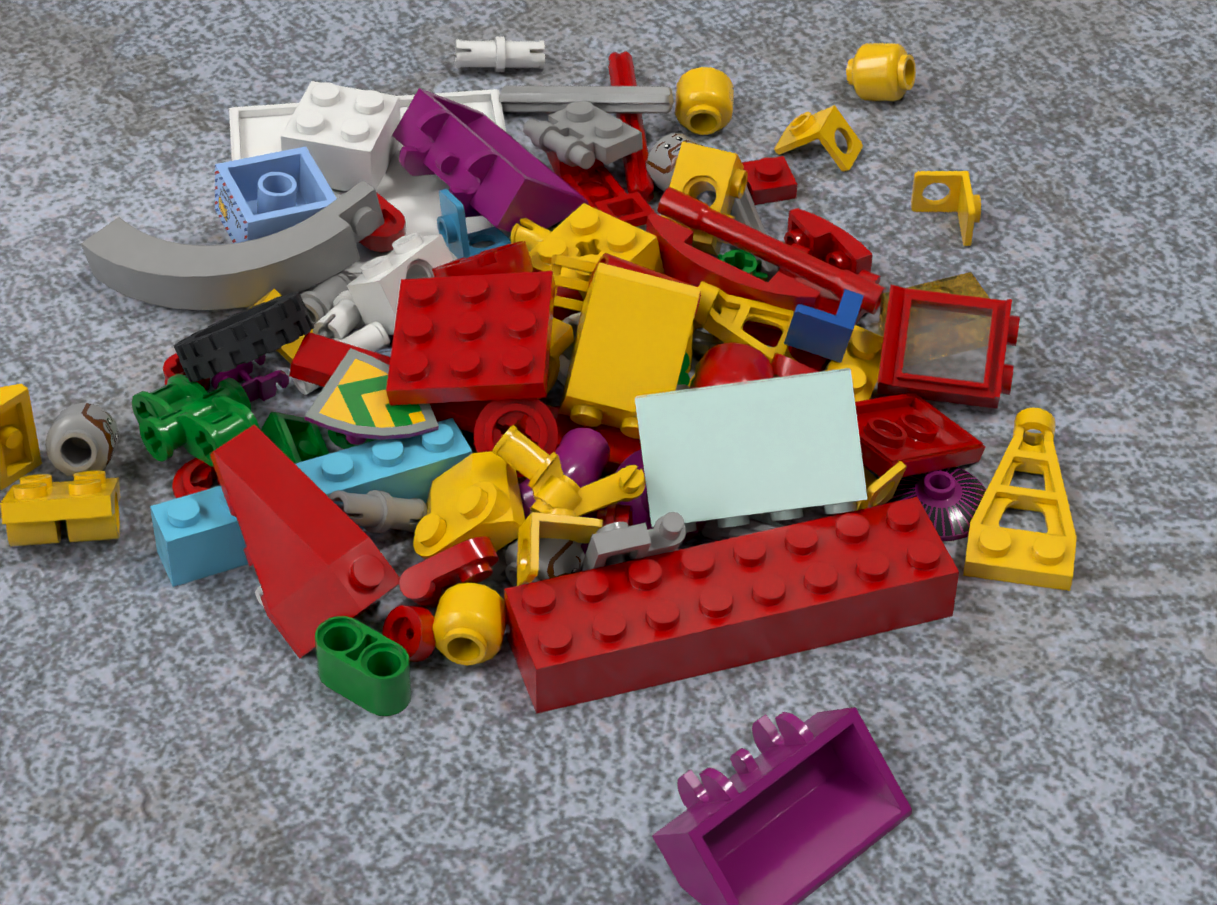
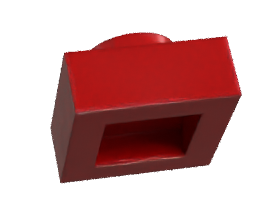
(770, 180)

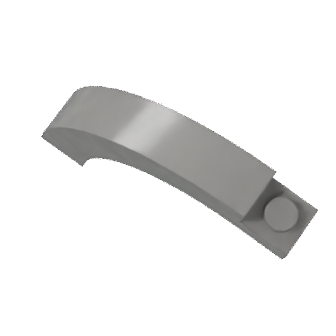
(237, 272)

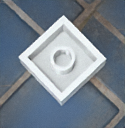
(345, 132)

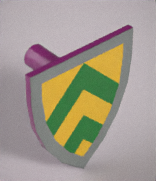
(358, 404)

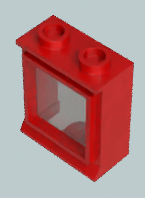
(947, 347)

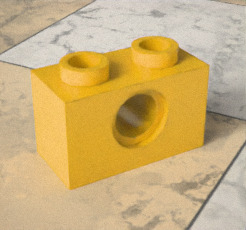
(712, 170)

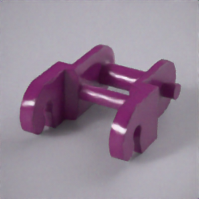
(255, 387)

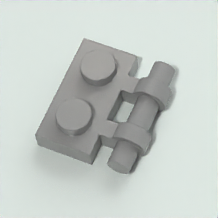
(583, 134)
(624, 543)

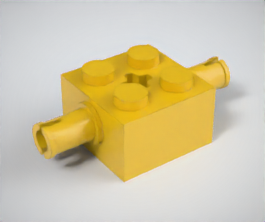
(587, 237)

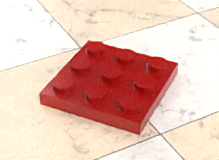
(472, 338)

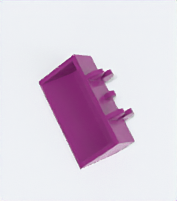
(481, 164)
(784, 816)

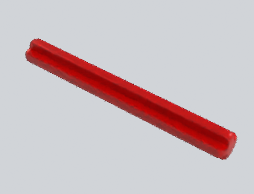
(637, 177)

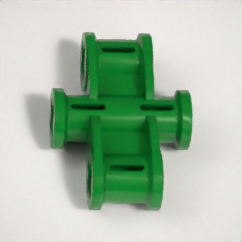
(191, 417)

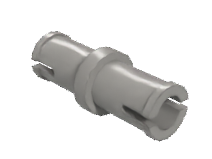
(380, 511)

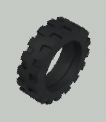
(244, 337)

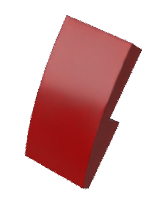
(827, 241)

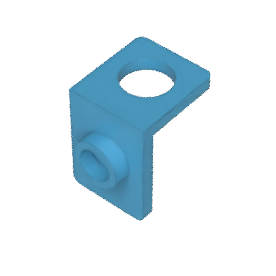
(454, 230)

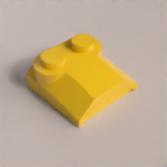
(470, 502)

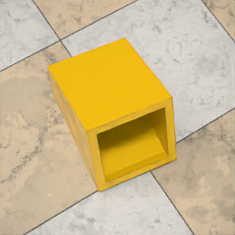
(626, 346)

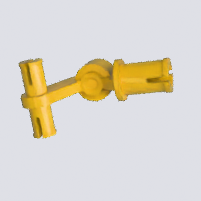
(556, 490)

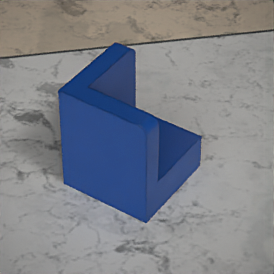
(824, 332)

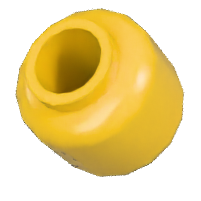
(881, 72)
(704, 100)
(470, 623)

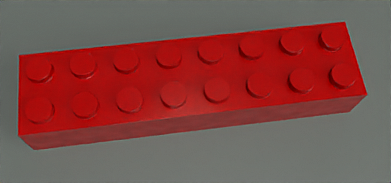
(728, 603)

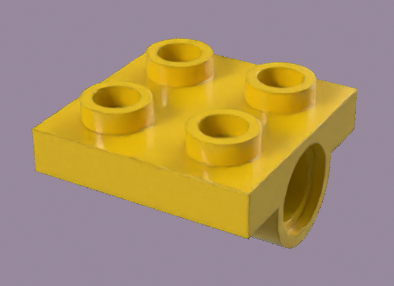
(38, 505)

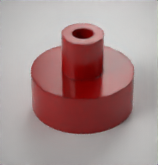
(412, 630)

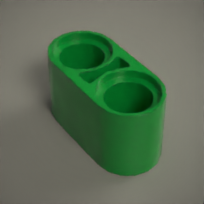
(363, 665)

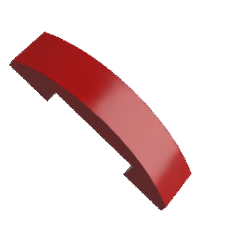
(603, 191)
(694, 266)

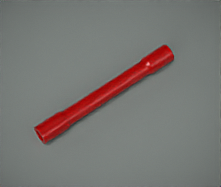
(701, 217)

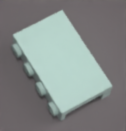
(752, 449)

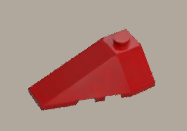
(299, 541)

